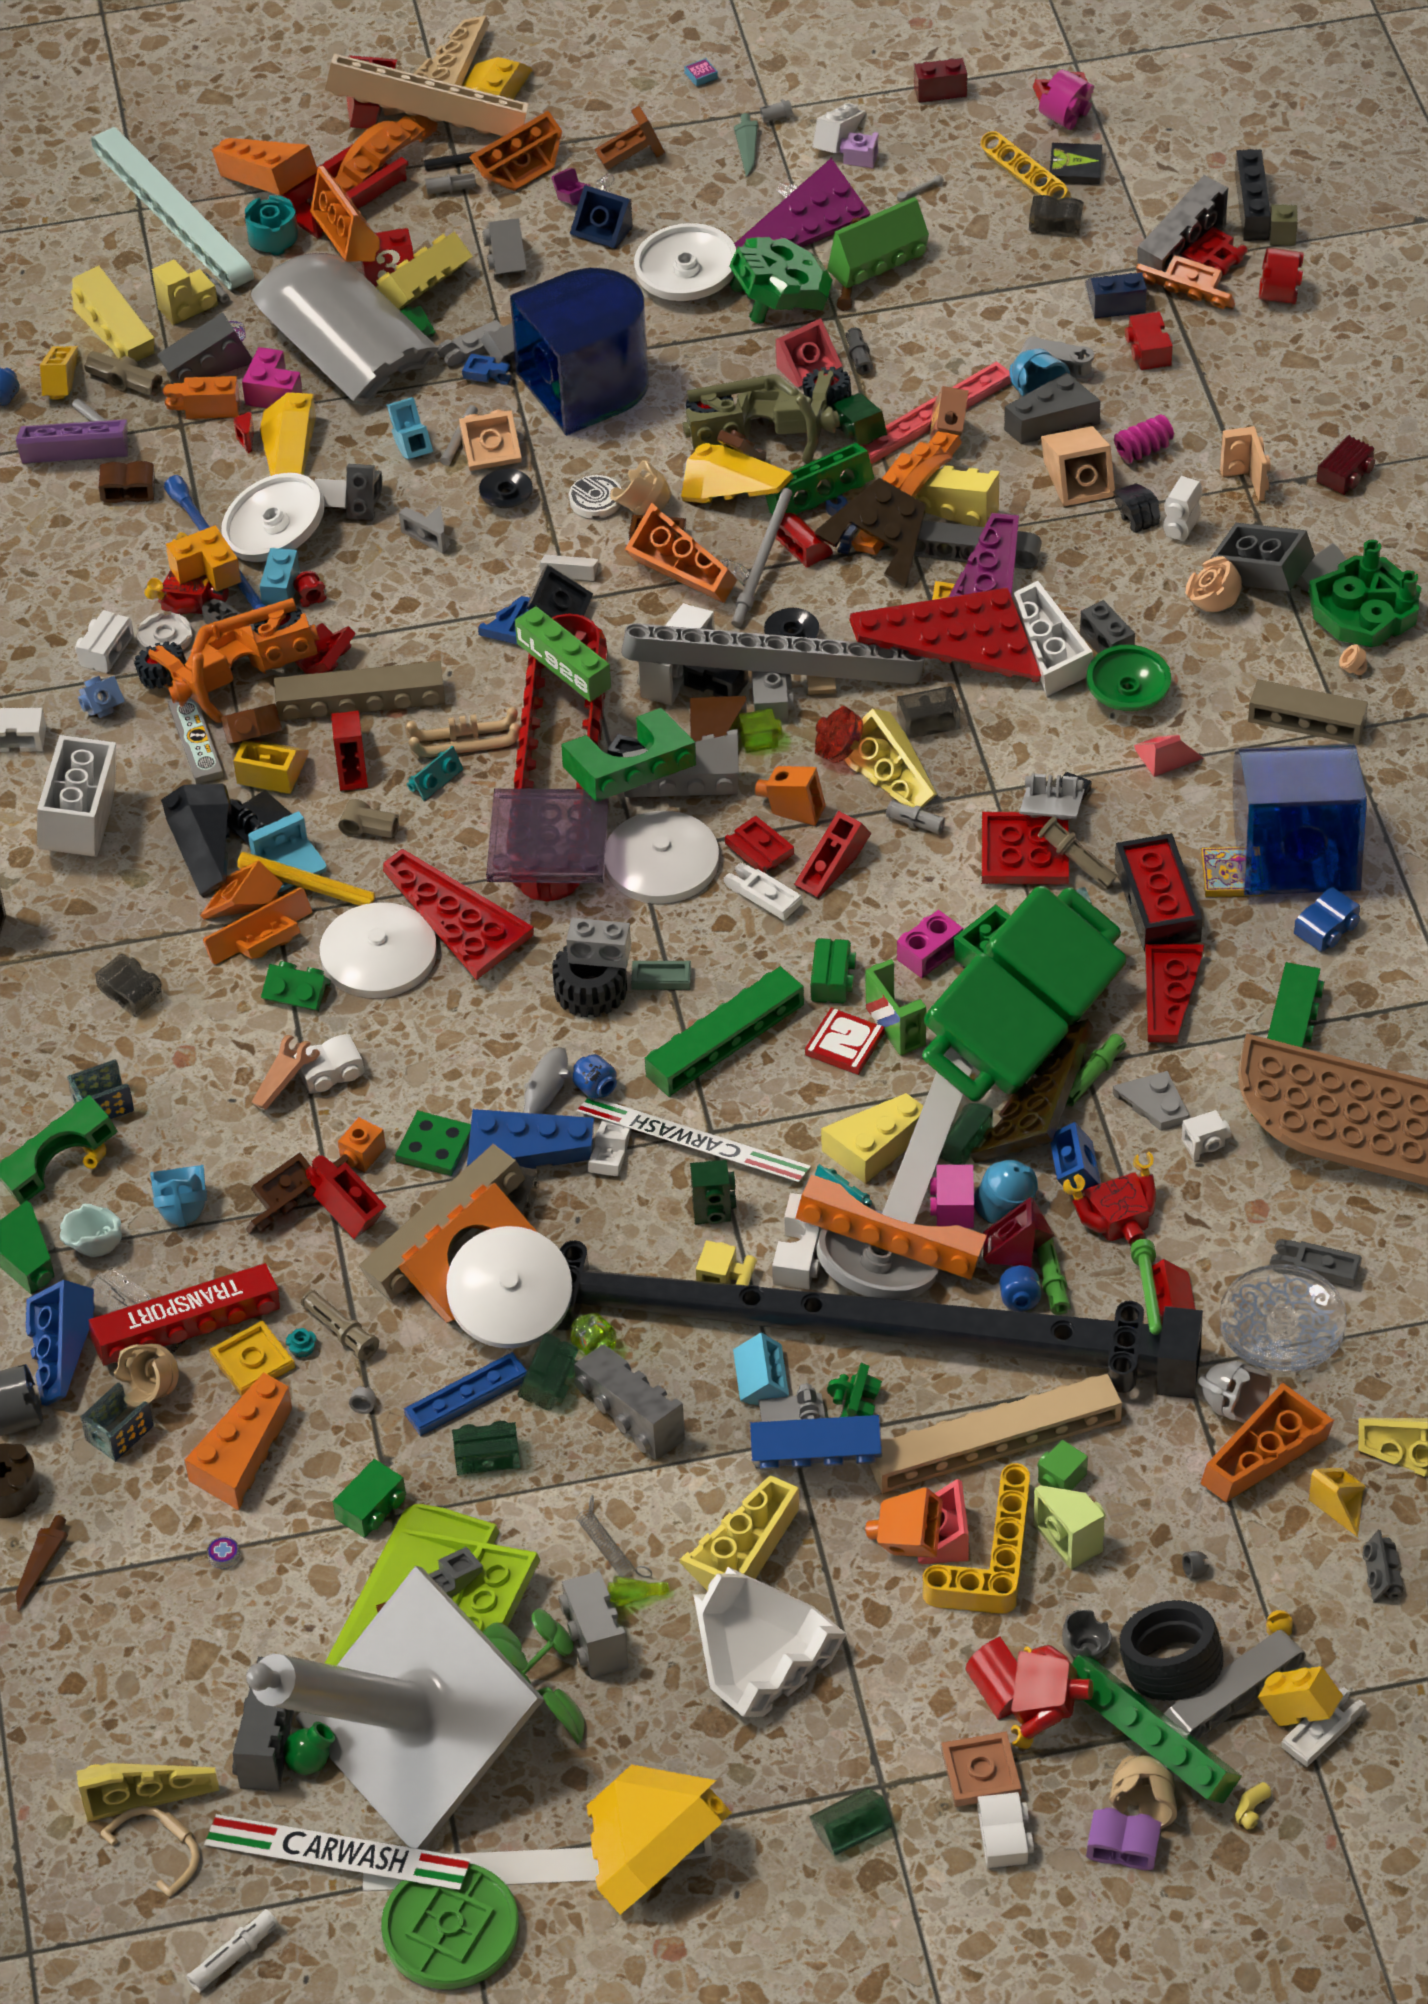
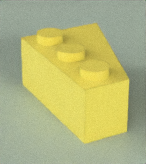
(872, 1137)

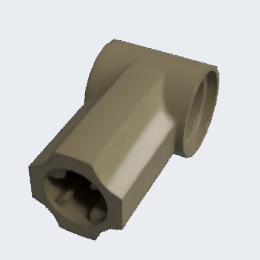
(360, 818)

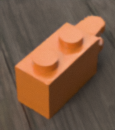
(204, 397)

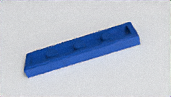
(465, 1394)

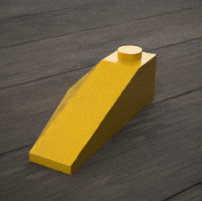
(288, 432)
(726, 473)

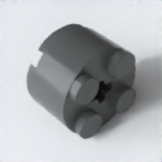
(18, 1402)

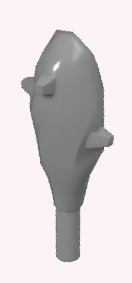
(546, 1081)

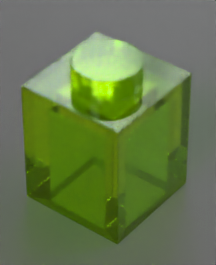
(759, 730)

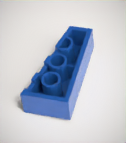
(532, 1137)
(815, 1441)

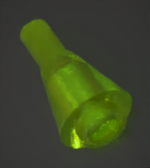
(628, 1590)

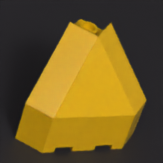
(647, 1827)

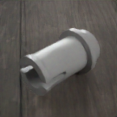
(776, 111)

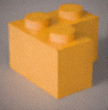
(201, 555)

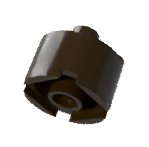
(17, 1480)

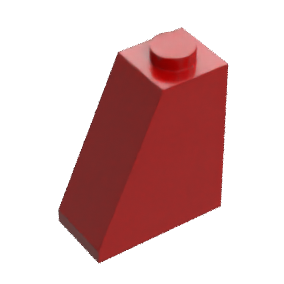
(349, 750)

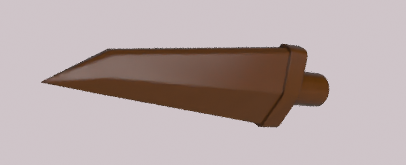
(44, 1550)

